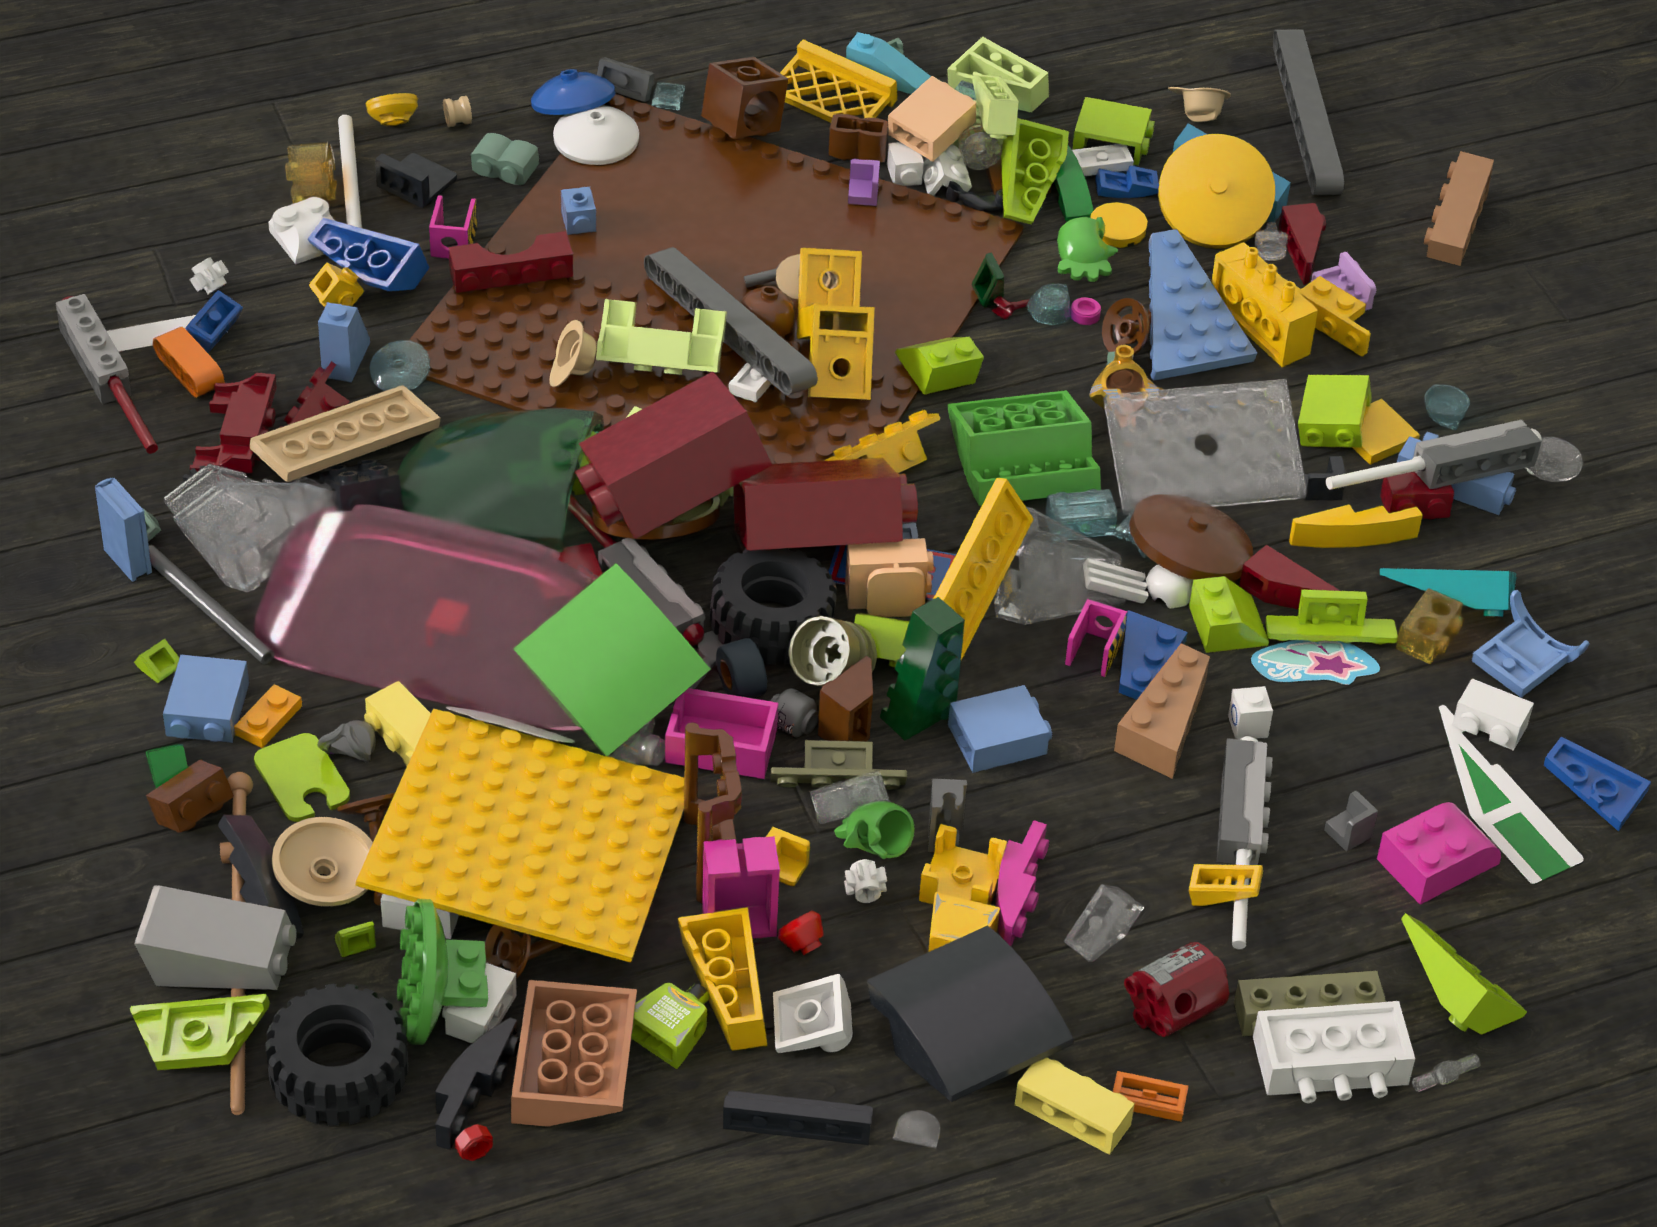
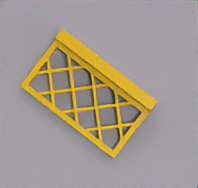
(844, 75)

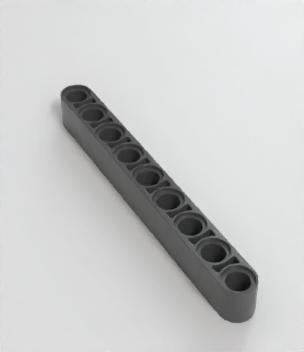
(1308, 112)
(743, 330)

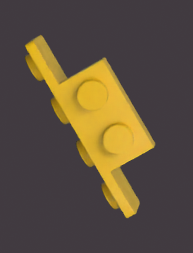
(1337, 314)
(897, 445)

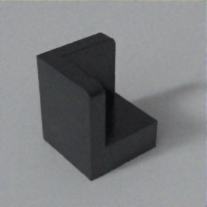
(1316, 482)

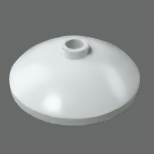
(596, 135)

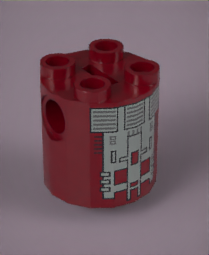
(1178, 989)

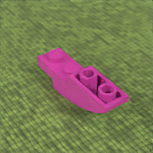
(1017, 881)

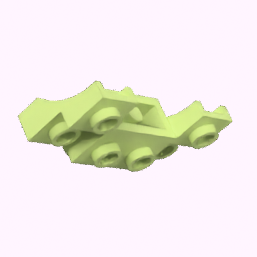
(658, 347)

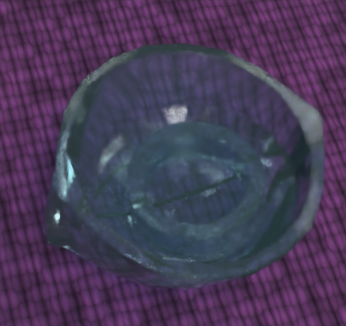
(1050, 304)
(1446, 405)

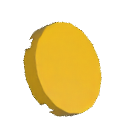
(1122, 223)

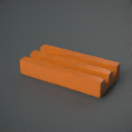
(1148, 1100)

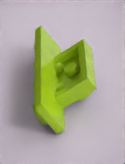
(1331, 617)

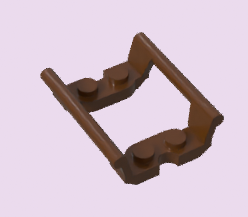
(717, 814)

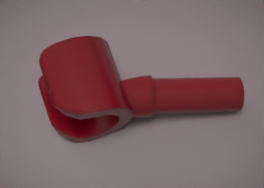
(1006, 308)

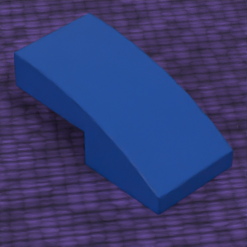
(1133, 184)

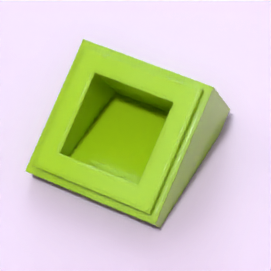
(158, 661)
(356, 939)

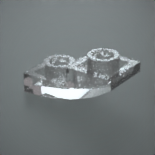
(844, 797)

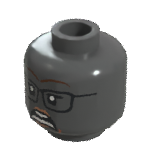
(796, 713)

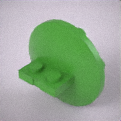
(436, 971)

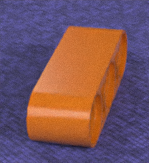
(188, 361)

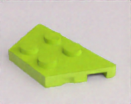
(198, 1030)

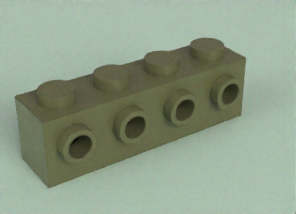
(1303, 992)

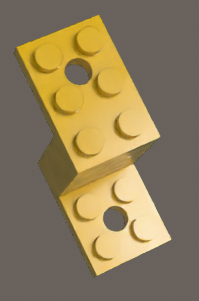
(835, 323)

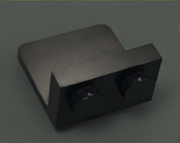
(364, 485)

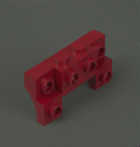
(247, 416)

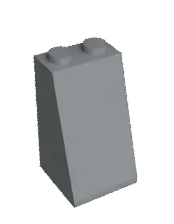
(213, 941)

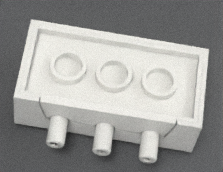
(1333, 1049)

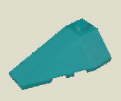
(1473, 588)

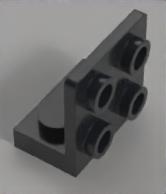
(413, 178)

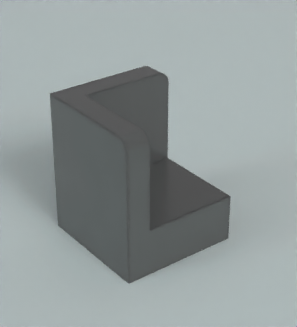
(1354, 824)

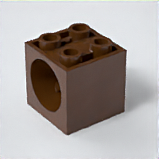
(744, 97)

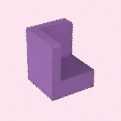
(863, 182)

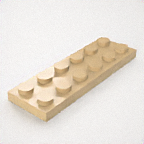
(344, 433)

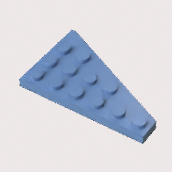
(1188, 317)

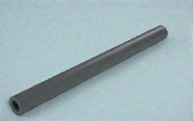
(210, 606)

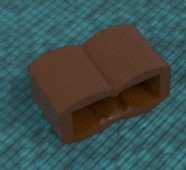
(858, 138)

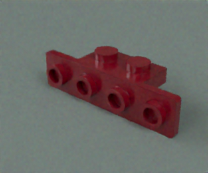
(316, 399)

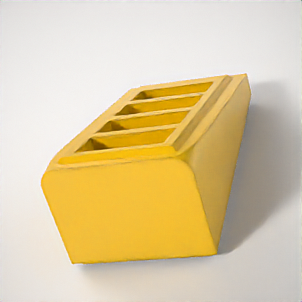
(1205, 882)

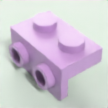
(1350, 279)

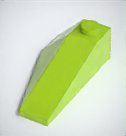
(1030, 167)

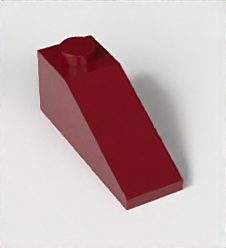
(1304, 231)

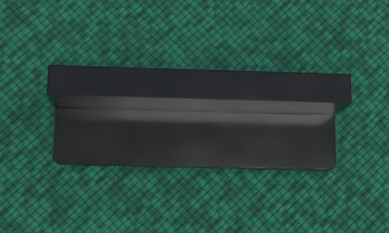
(797, 1117)

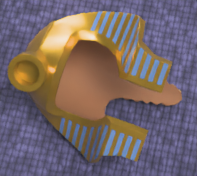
(1121, 377)

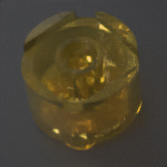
(311, 171)

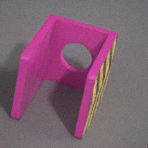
(461, 235)
(1088, 624)

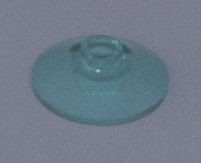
(408, 372)

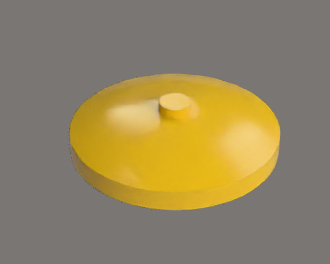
(1216, 191)

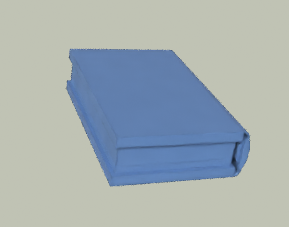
(123, 528)

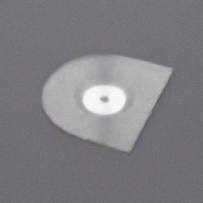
(918, 1128)

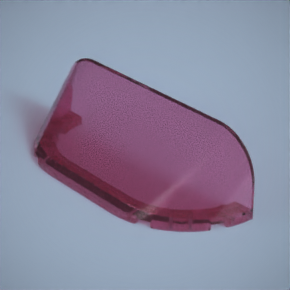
(418, 604)

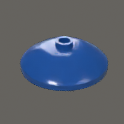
(572, 93)

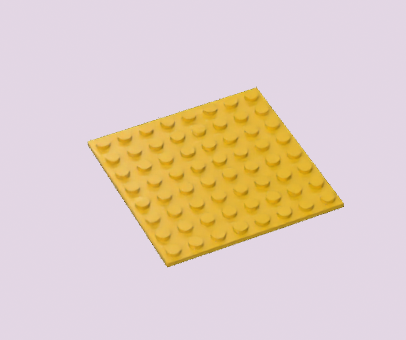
(527, 835)

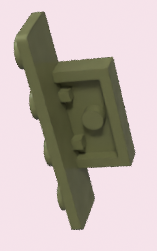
(834, 762)

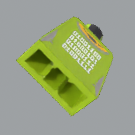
(671, 1021)

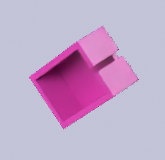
(745, 719)
(743, 878)

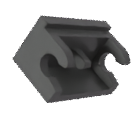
(946, 807)

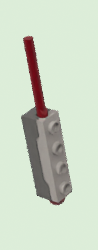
(100, 360)
(649, 576)

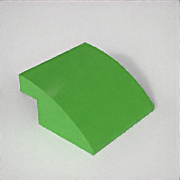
(1028, 439)
(611, 659)

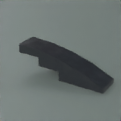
(254, 863)

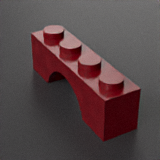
(478, 269)

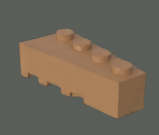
(1460, 208)
(1163, 714)

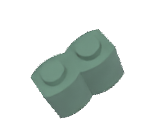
(505, 158)

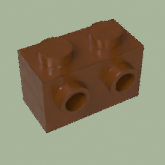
(190, 796)

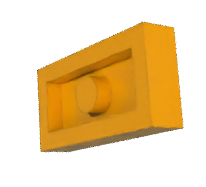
(268, 716)

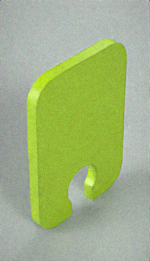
(295, 770)

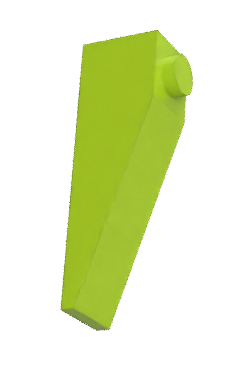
(1458, 984)

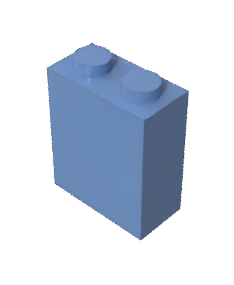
(206, 698)
(999, 728)

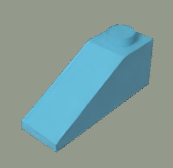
(886, 60)

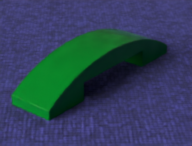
(1073, 189)

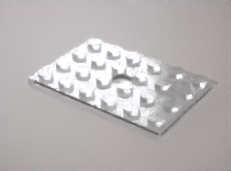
(1254, 436)

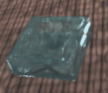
(668, 95)

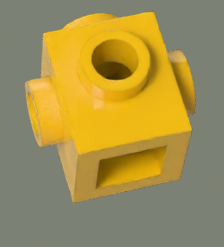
(336, 285)

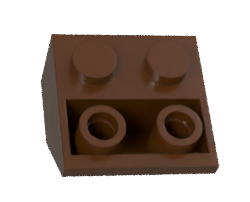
(847, 705)

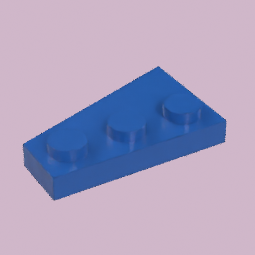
(1145, 651)
(1597, 781)

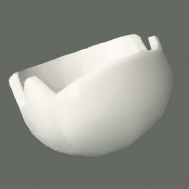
(1169, 587)

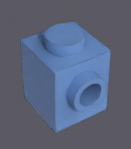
(578, 210)

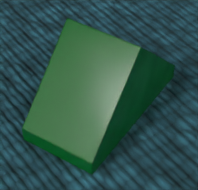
(166, 763)

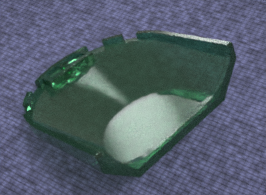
(500, 471)

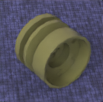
(827, 648)

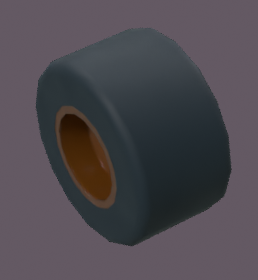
(741, 669)

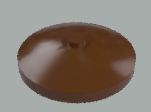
(686, 523)
(1190, 537)

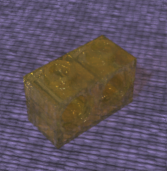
(1429, 626)

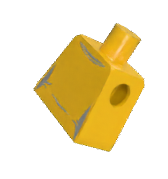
(958, 917)

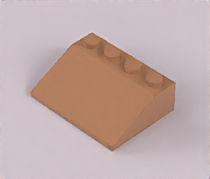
(572, 1053)

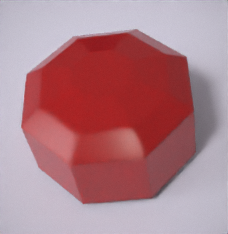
(474, 1142)

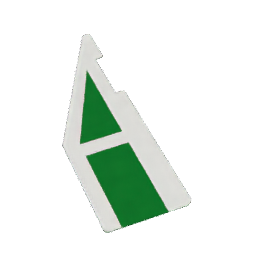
(1507, 812)

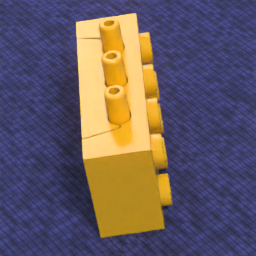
(1265, 304)

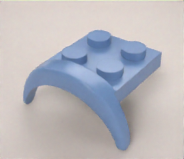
(1523, 652)

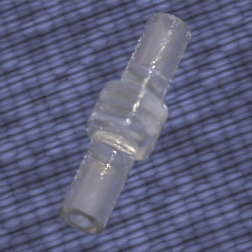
(1446, 1072)

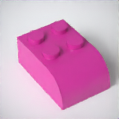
(1436, 851)

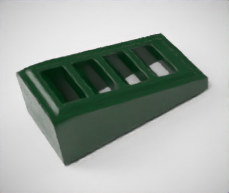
(988, 281)

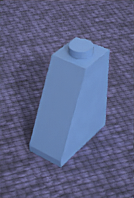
(342, 340)

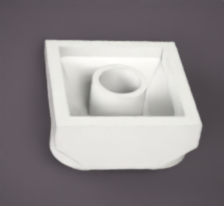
(295, 224)
(813, 1016)

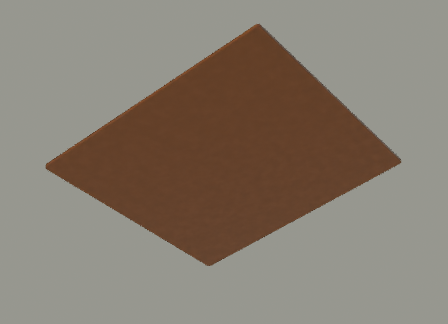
(733, 215)

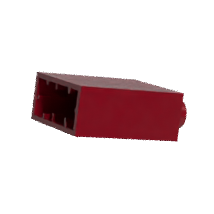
(671, 456)
(823, 504)

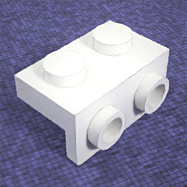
(945, 168)

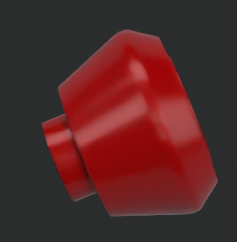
(802, 932)

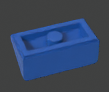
(214, 320)

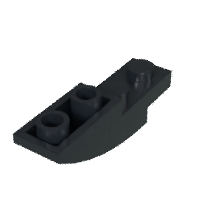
(473, 1074)

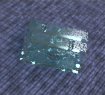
(1085, 512)

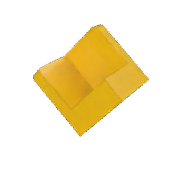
(792, 855)

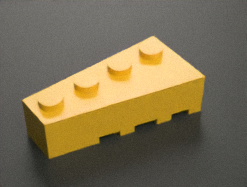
(726, 966)

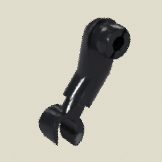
(982, 203)

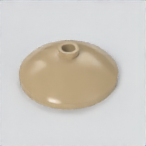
(318, 848)

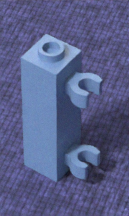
(1484, 493)

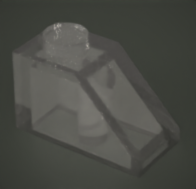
(1103, 922)

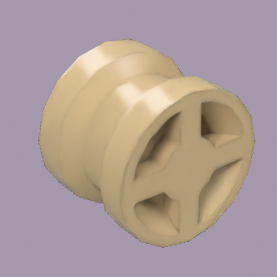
(457, 111)

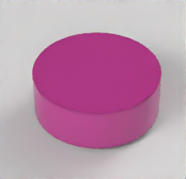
(1085, 311)

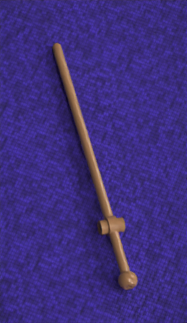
(241, 786)

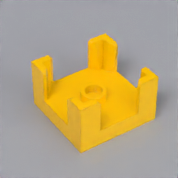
(960, 870)

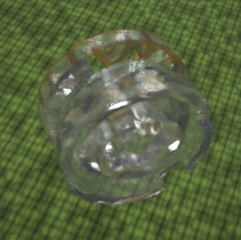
(979, 149)

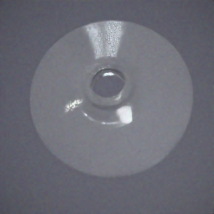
(1556, 461)

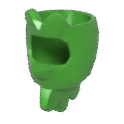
(1083, 249)
(878, 829)

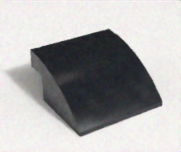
(968, 1013)

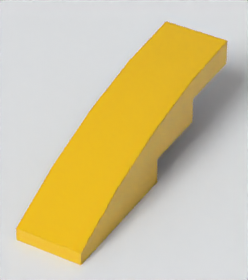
(1349, 529)

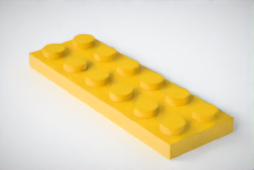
(985, 556)

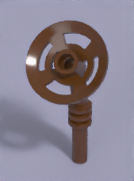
(1127, 328)
(373, 812)
(514, 949)

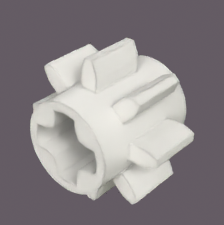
(209, 275)
(865, 881)

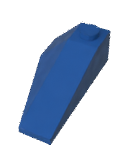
(372, 256)

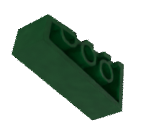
(926, 670)

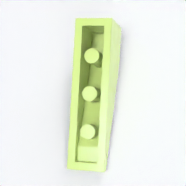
(996, 105)

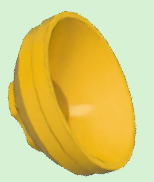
(392, 108)

